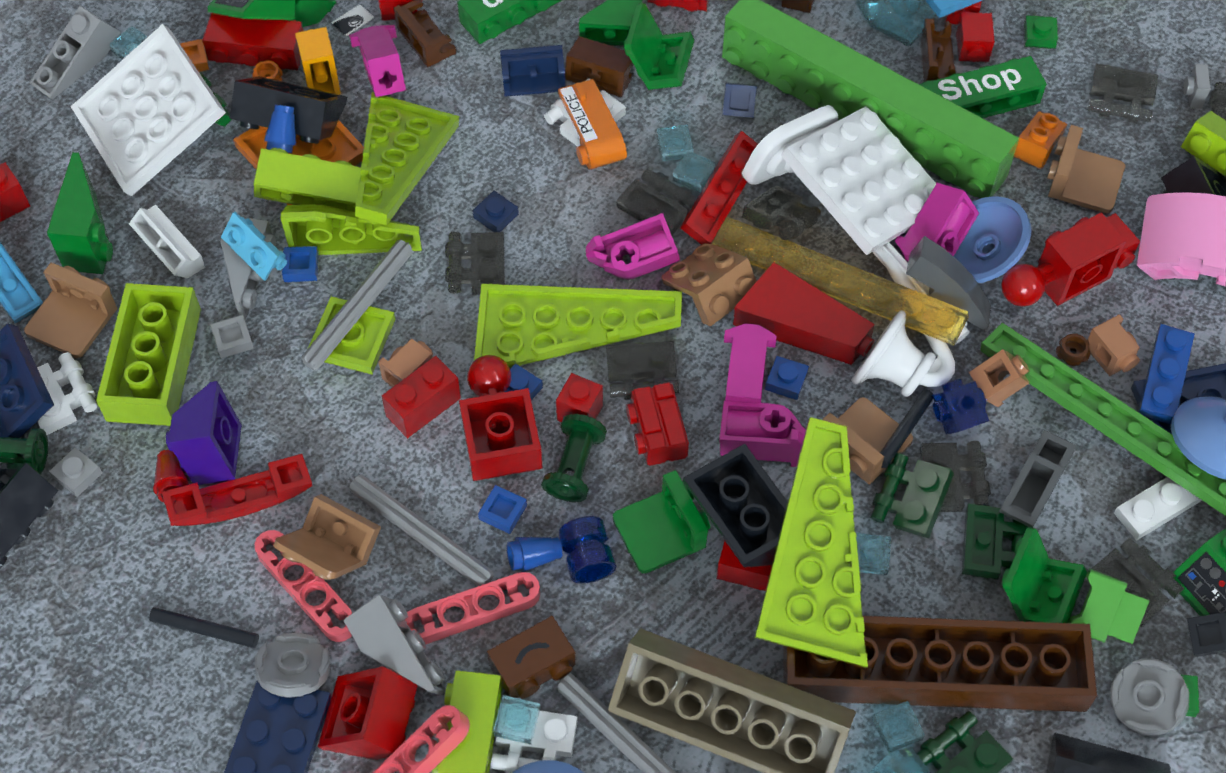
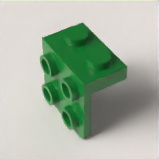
(657, 57)
(663, 526)
(1041, 586)

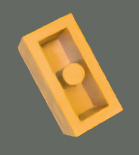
(318, 60)

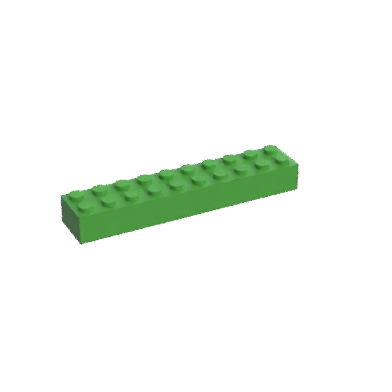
(826, 72)

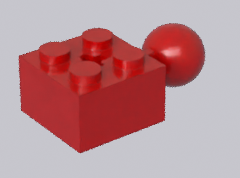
(1069, 264)
(498, 423)

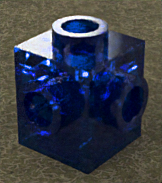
(960, 406)

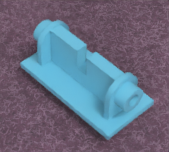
(251, 247)

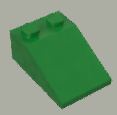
(77, 223)

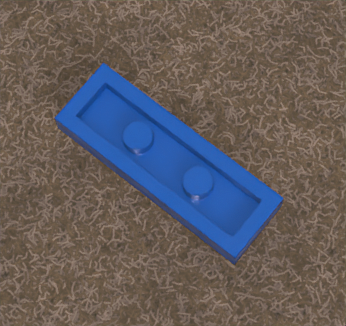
(1166, 373)

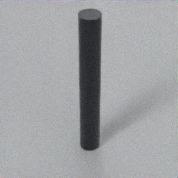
(906, 427)
(204, 627)

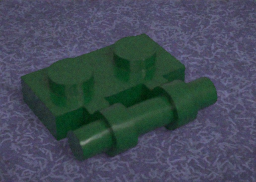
(921, 499)
(984, 540)
(977, 756)

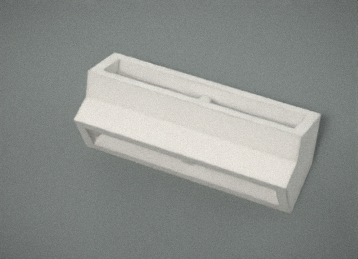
(167, 242)

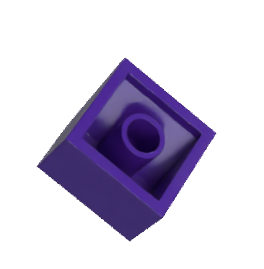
(206, 436)

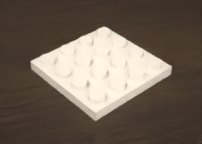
(147, 110)
(862, 178)

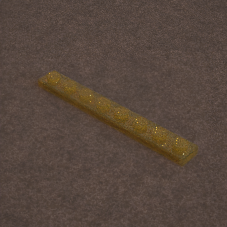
(844, 281)

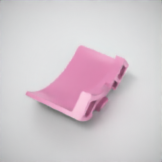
(1184, 237)

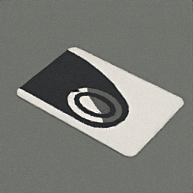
(352, 20)

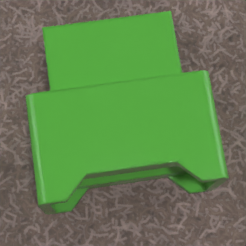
(1110, 608)

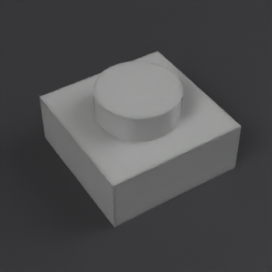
(1197, 86)
(231, 336)
(75, 472)

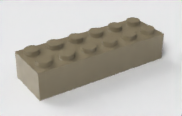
(728, 708)

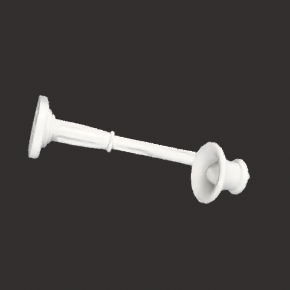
(893, 354)

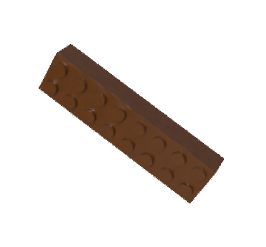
(957, 665)

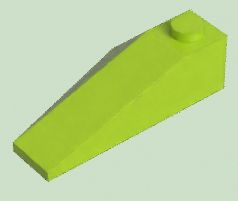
(341, 232)

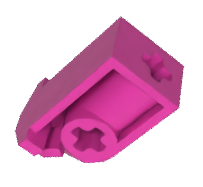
(380, 58)
(943, 219)
(645, 242)
(747, 361)
(765, 428)

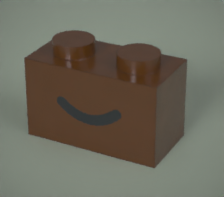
(532, 658)

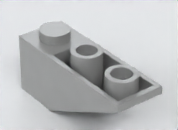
(75, 52)
(241, 275)
(386, 637)

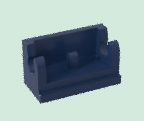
(532, 70)

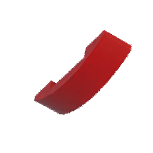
(238, 497)

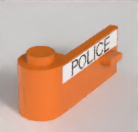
(598, 132)

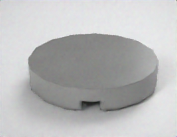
(292, 665)
(1149, 697)

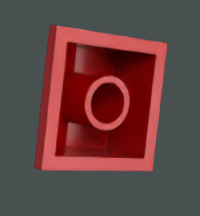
(368, 713)

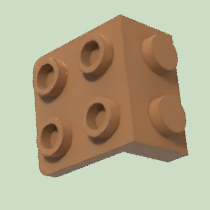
(1083, 175)
(713, 279)
(72, 311)
(867, 434)
(331, 540)

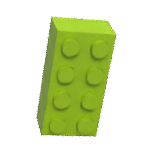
(149, 354)

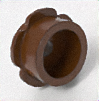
(1076, 343)

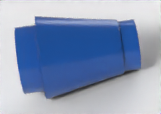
(281, 129)
(532, 552)

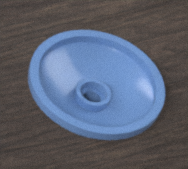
(995, 238)
(1201, 433)

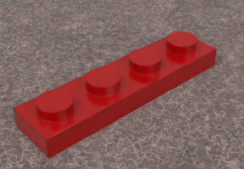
(720, 191)

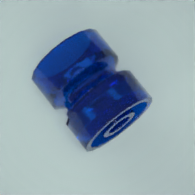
(587, 554)

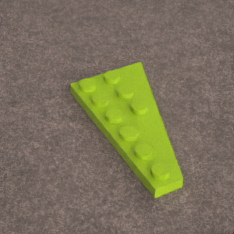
(397, 152)
(551, 321)
(815, 571)

